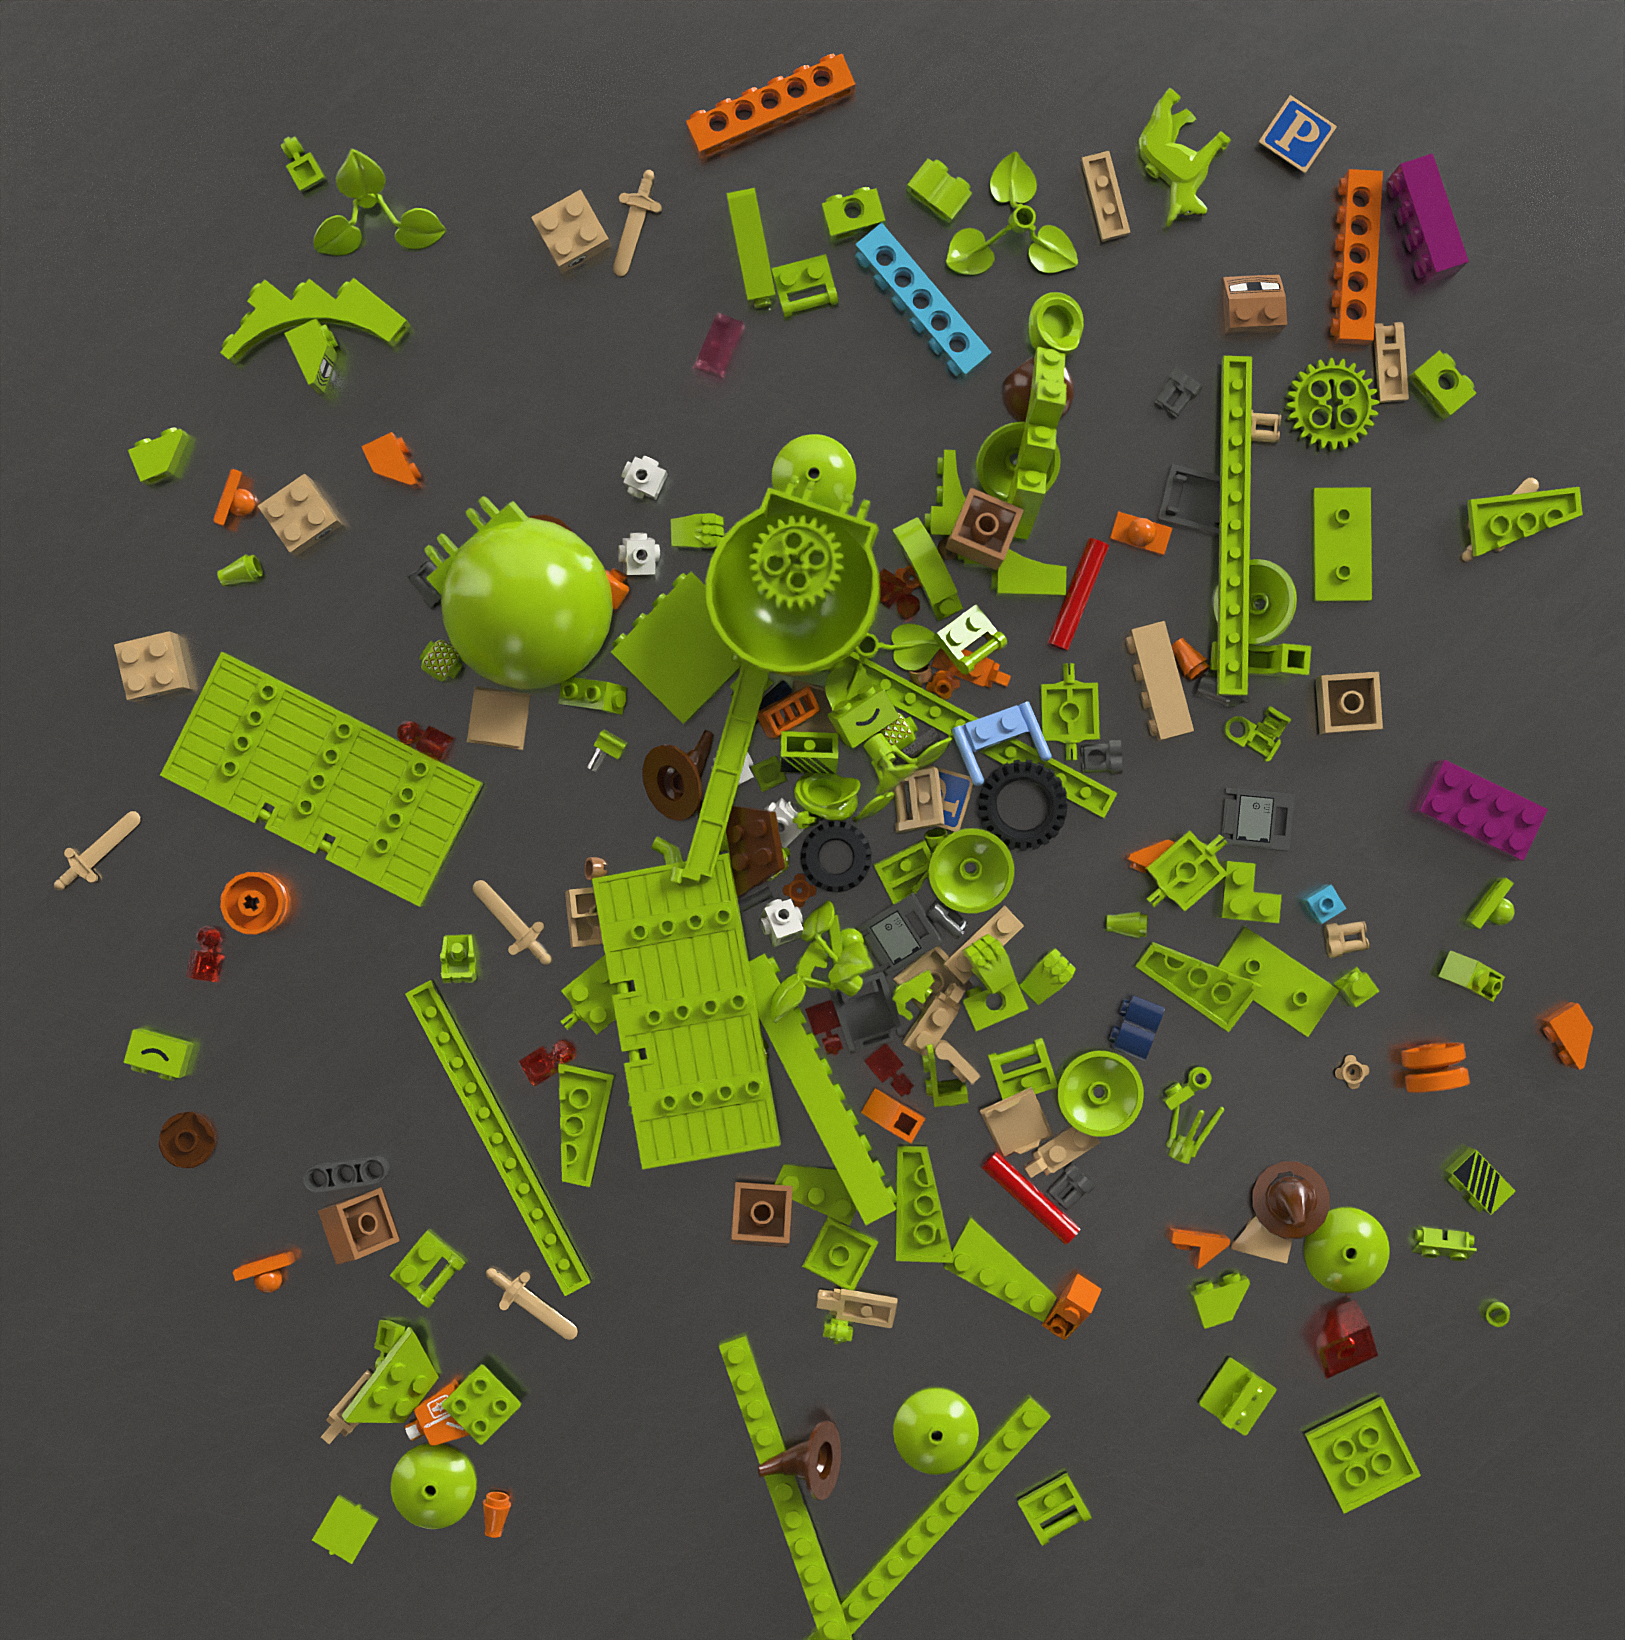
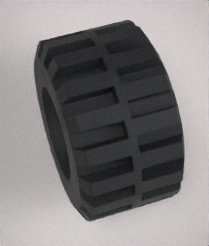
(835, 831)

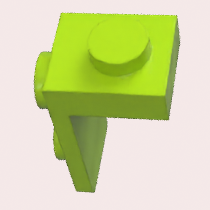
(593, 695)
(944, 1093)

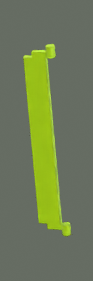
(725, 774)

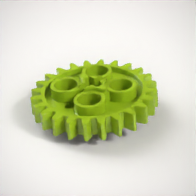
(1357, 404)
(775, 549)

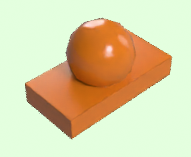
(237, 501)
(1140, 533)
(265, 1271)

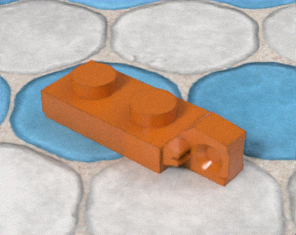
(984, 672)

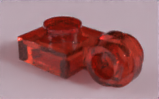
(891, 591)
(431, 741)
(204, 963)
(824, 1019)
(540, 1064)
(884, 1065)

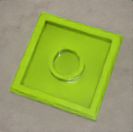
(840, 1254)

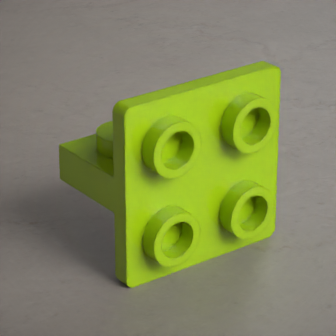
(1237, 1396)
(481, 1404)

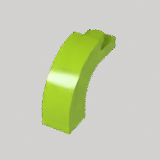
(929, 568)
(1273, 660)

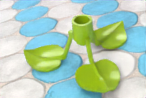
(363, 180)
(1051, 247)
(912, 651)
(883, 755)
(842, 976)

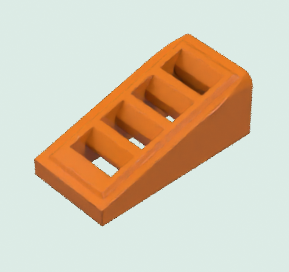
(767, 722)

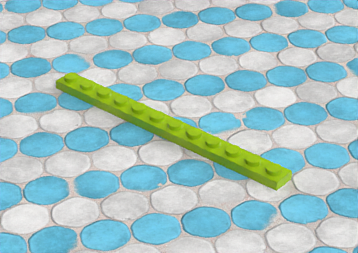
(1234, 526)
(946, 716)
(498, 1138)
(785, 1491)
(941, 1513)

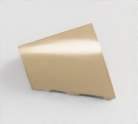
(583, 918)
(1261, 1243)

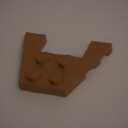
(753, 846)

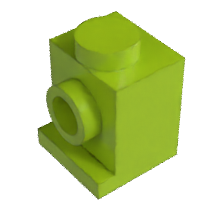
(1356, 987)

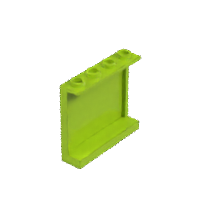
(678, 650)

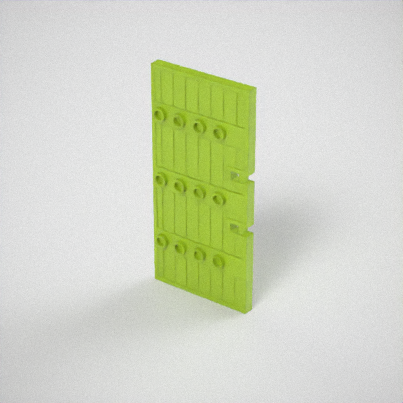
(325, 775)
(692, 1012)

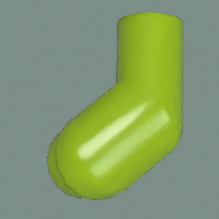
(671, 852)

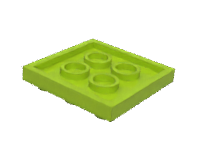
(1362, 1455)

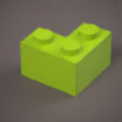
(1240, 901)

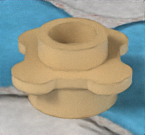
(1344, 1072)

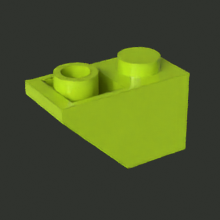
(158, 457)
(1472, 976)
(1219, 1301)

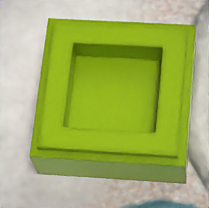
(768, 773)

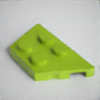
(395, 1385)

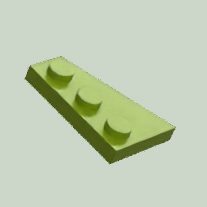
(819, 1190)

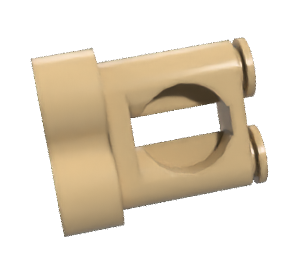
(1265, 419)
(1335, 940)

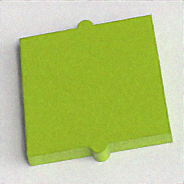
(344, 1529)

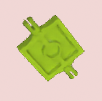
(1070, 711)
(1186, 871)
(592, 998)

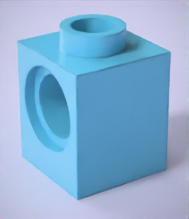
(1323, 904)

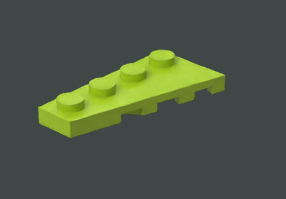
(1516, 516)
(1203, 986)
(583, 1111)
(919, 1216)
(992, 1268)

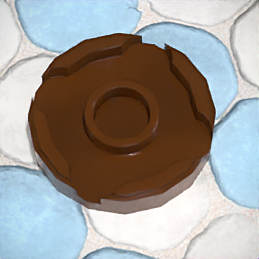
(187, 1140)

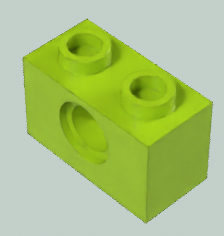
(841, 226)
(1442, 400)
(981, 1016)

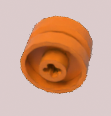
(239, 908)
(1435, 1069)

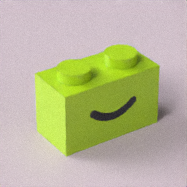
(863, 715)
(158, 1053)

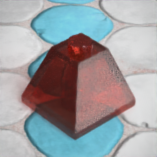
(1345, 1340)

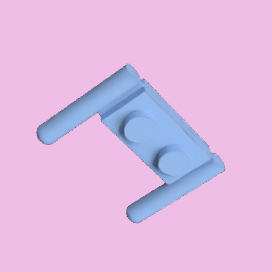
(995, 730)

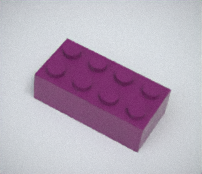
(1427, 219)
(1480, 810)

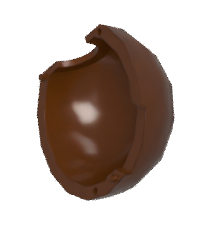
(1017, 390)

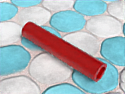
(1078, 594)
(1030, 1198)

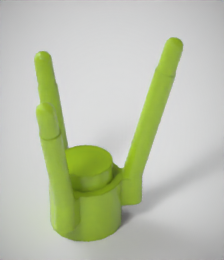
(1184, 1147)

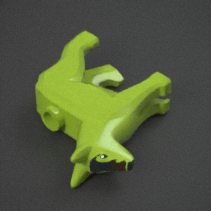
(1174, 162)

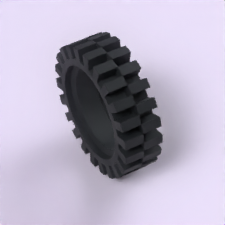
(1023, 771)

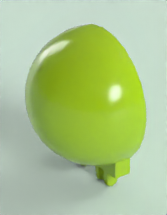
(522, 599)
(796, 639)

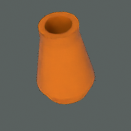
(1189, 659)
(495, 1513)

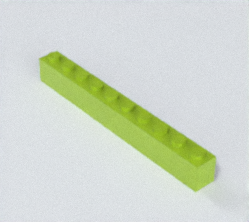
(821, 1098)

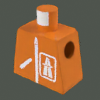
(434, 1420)

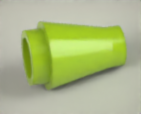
(240, 571)
(1128, 924)

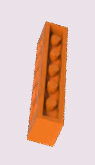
(763, 119)
(1368, 186)

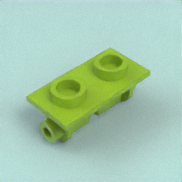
(1433, 1246)

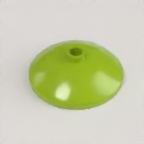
(821, 453)
(994, 463)
(1278, 591)
(976, 889)
(1118, 1104)
(1327, 1250)
(935, 1411)
(438, 1467)

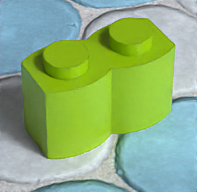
(939, 190)

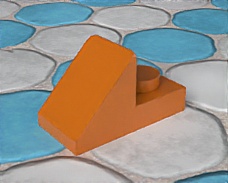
(1206, 1244)

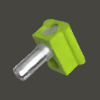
(607, 744)

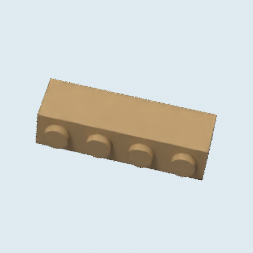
(1160, 681)

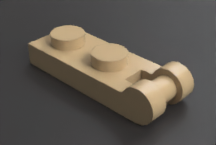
(1391, 363)

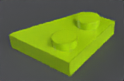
(905, 870)

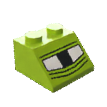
(315, 352)

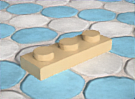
(1105, 196)
(1001, 926)

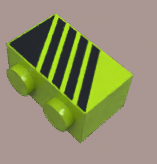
(808, 752)
(1480, 1181)

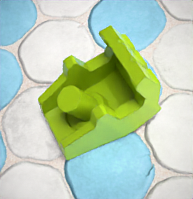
(697, 531)
(813, 957)
(458, 959)
(990, 963)
(1047, 976)
(915, 987)

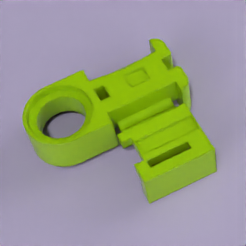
(1263, 737)

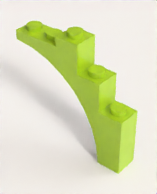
(275, 312)
(1039, 437)
(1017, 574)

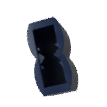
(1137, 1027)

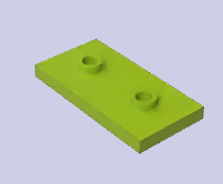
(1342, 544)
(1288, 987)

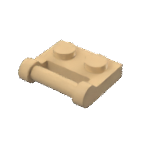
(925, 801)
(960, 1067)

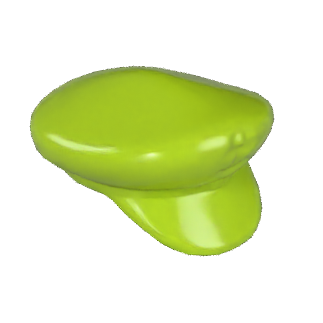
(1055, 323)
(827, 795)

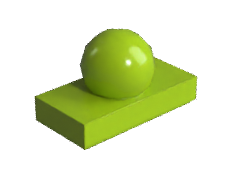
(1493, 906)
(842, 939)

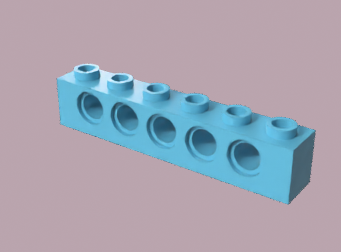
(881, 242)

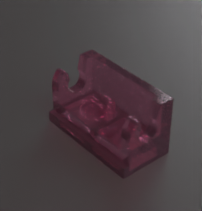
(719, 345)

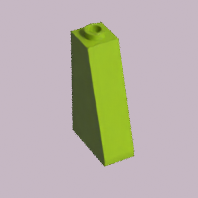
(751, 247)

